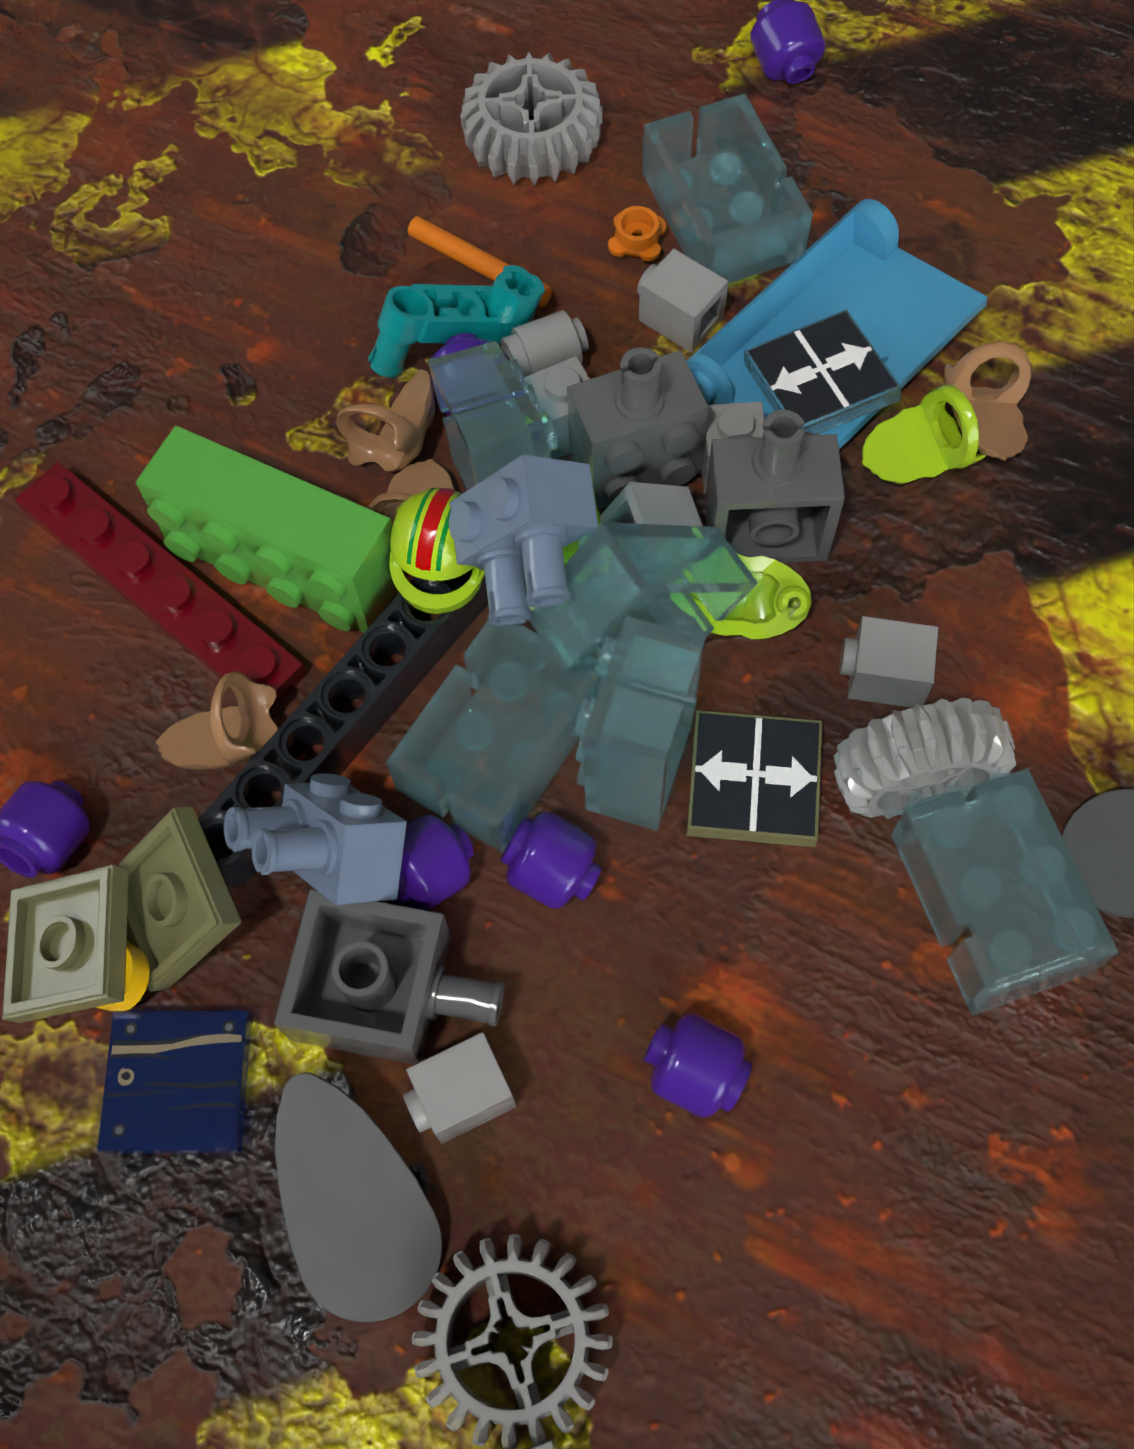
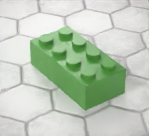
(270, 530)

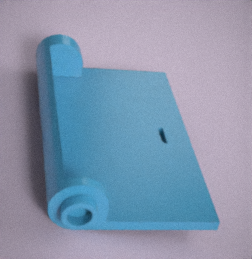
(855, 266)

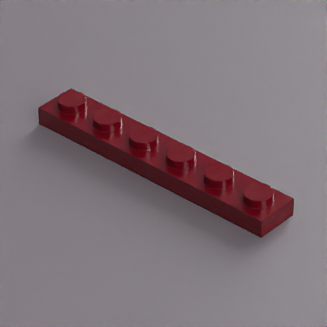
(157, 582)

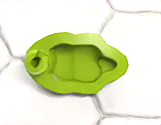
(772, 605)

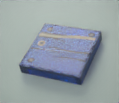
(175, 1082)

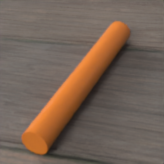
(462, 251)

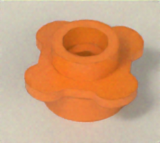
(637, 234)

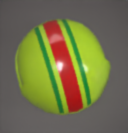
(427, 551)

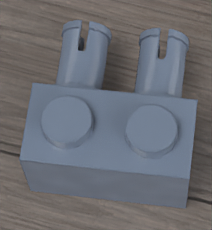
(518, 527)
(326, 836)

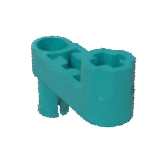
(441, 311)

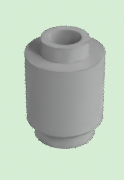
(545, 342)

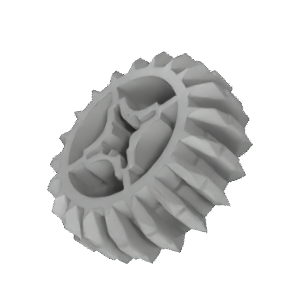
(500, 109)
(923, 756)
(453, 1359)

